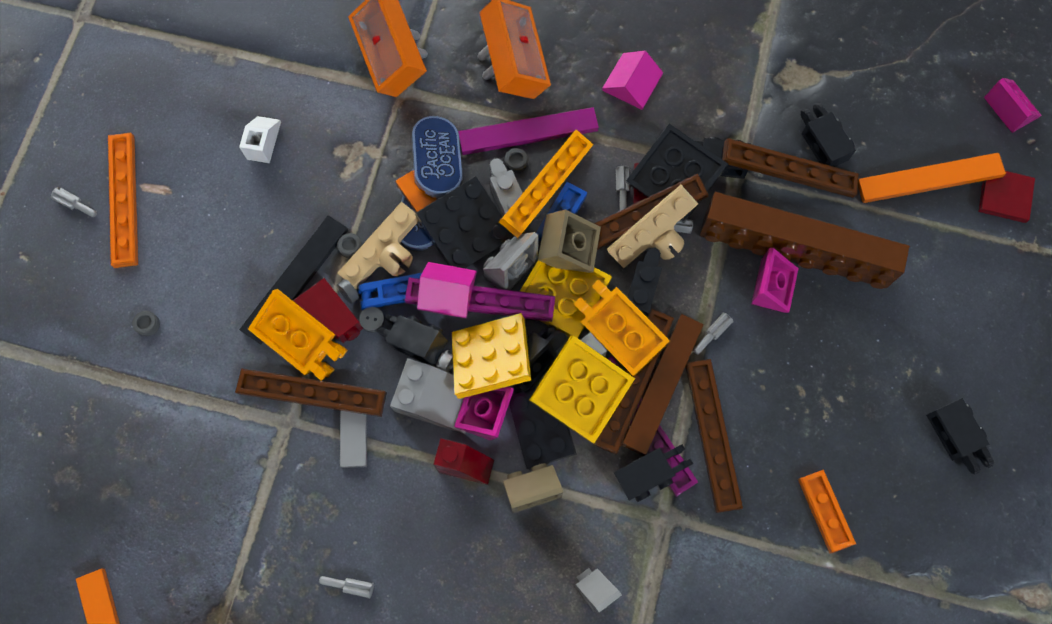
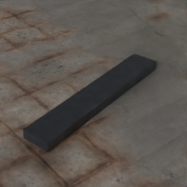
(303, 266)

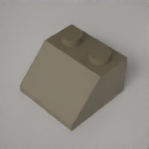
(569, 242)
(532, 488)

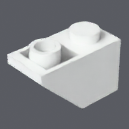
(260, 139)

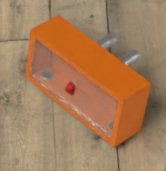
(388, 45)
(513, 49)

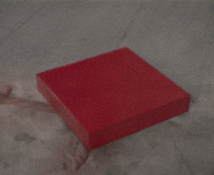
(1008, 197)

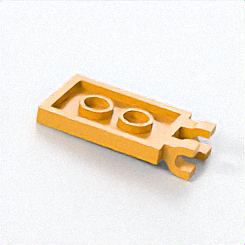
(622, 328)
(296, 335)

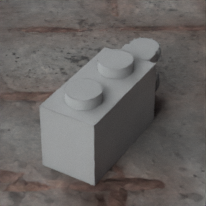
(503, 186)

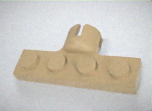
(655, 229)
(382, 248)

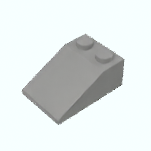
(512, 261)
(427, 395)

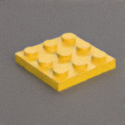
(567, 288)
(490, 356)
(582, 389)

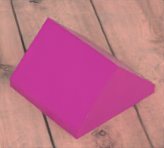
(633, 78)
(1011, 104)
(775, 282)
(446, 289)
(484, 413)

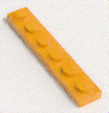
(546, 184)

